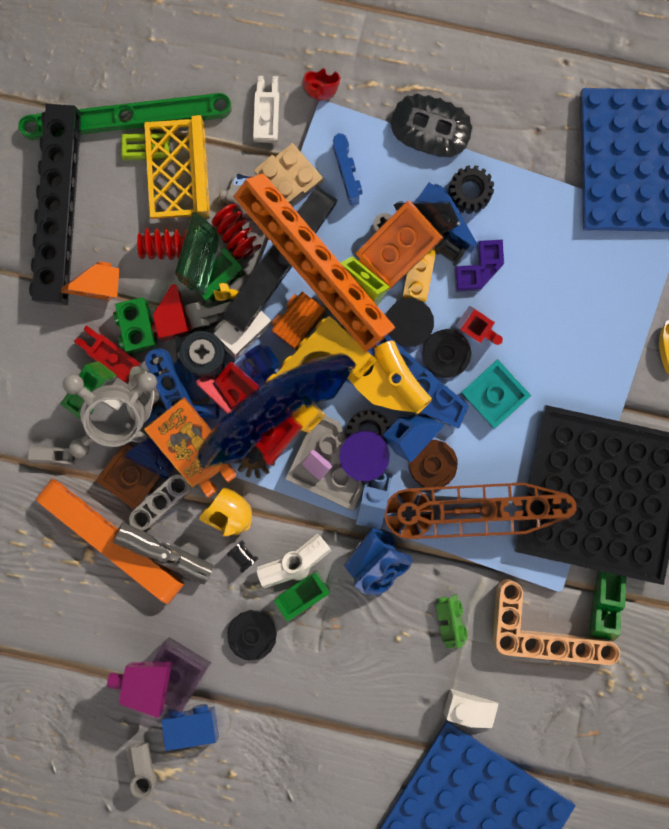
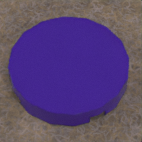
(364, 455)

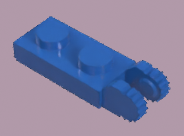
(346, 167)

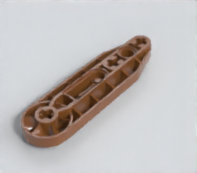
(491, 509)

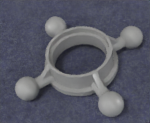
(74, 385)

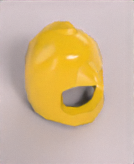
(228, 513)

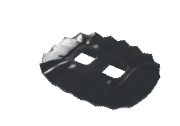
(427, 138)

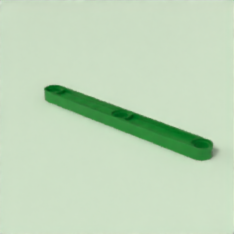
(107, 117)

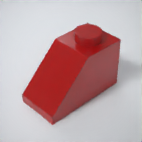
(170, 316)

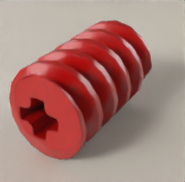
(234, 234)
(160, 245)

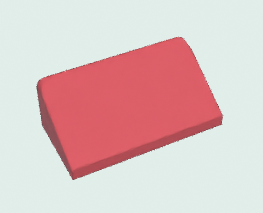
(210, 387)

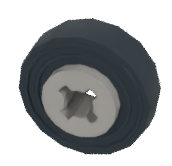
(201, 363)

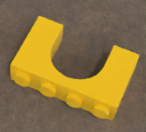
(327, 340)

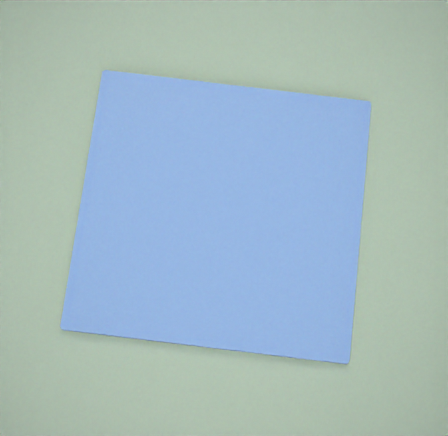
(564, 302)

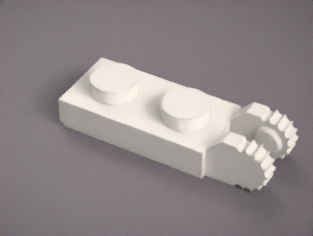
(266, 112)

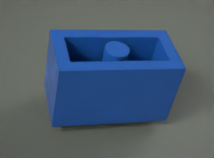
(190, 727)

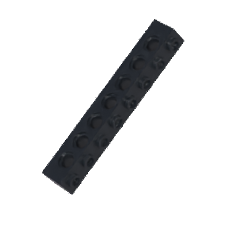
(55, 118)

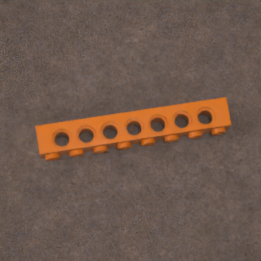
(313, 261)

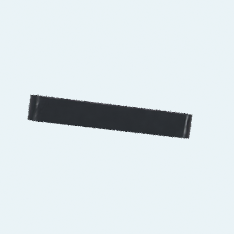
(275, 266)

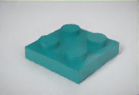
(495, 394)

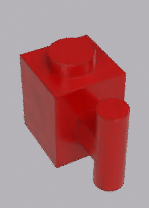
(478, 326)

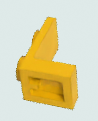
(419, 278)

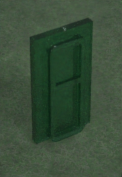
(198, 254)

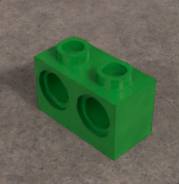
(140, 324)

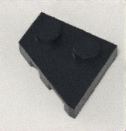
(438, 214)

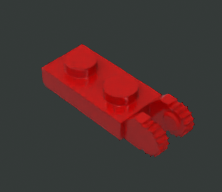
(108, 354)

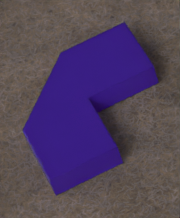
(489, 262)

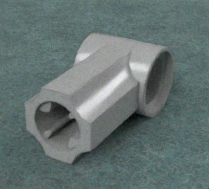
(141, 767)

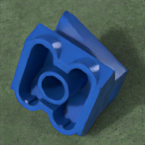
(377, 563)

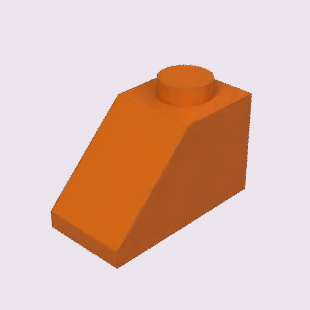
(95, 282)

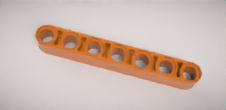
(100, 534)

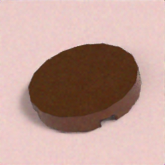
(434, 465)

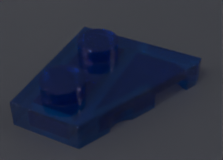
(151, 457)

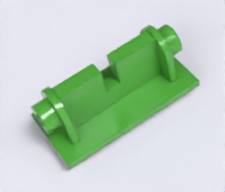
(454, 631)

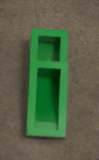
(607, 606)

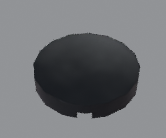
(412, 322)
(446, 353)
(252, 635)

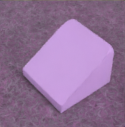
(316, 465)

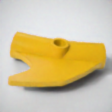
(380, 384)

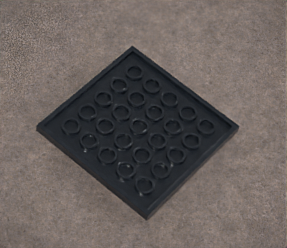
(619, 490)

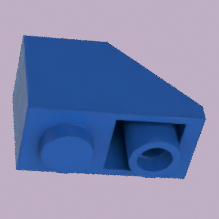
(411, 435)

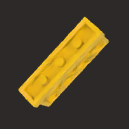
(198, 167)

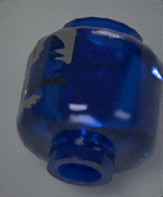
(260, 362)

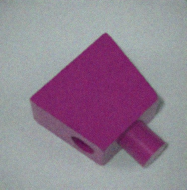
(142, 686)

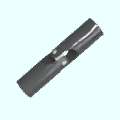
(148, 546)

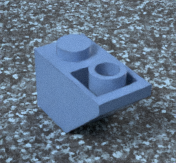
(374, 501)

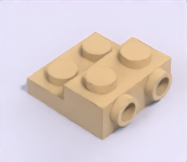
(291, 174)

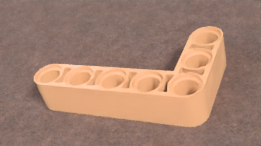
(543, 640)

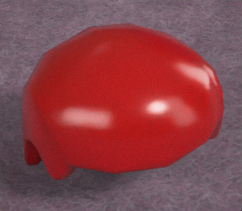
(320, 84)

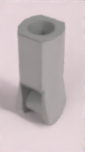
(48, 455)

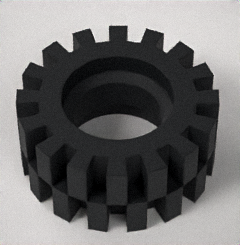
(481, 179)
(368, 416)

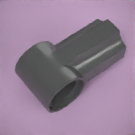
(203, 315)

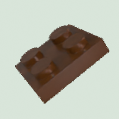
(127, 479)

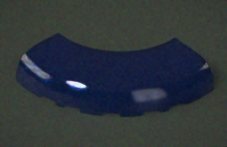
(271, 405)

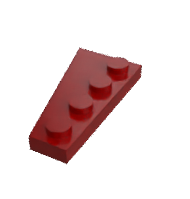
(235, 387)

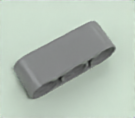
(149, 505)

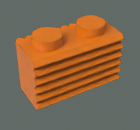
(297, 320)

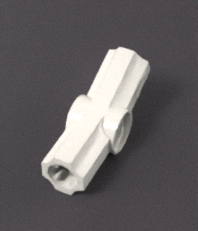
(280, 570)

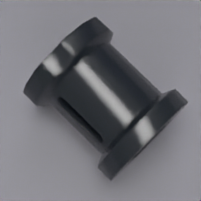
(447, 243)
(242, 556)

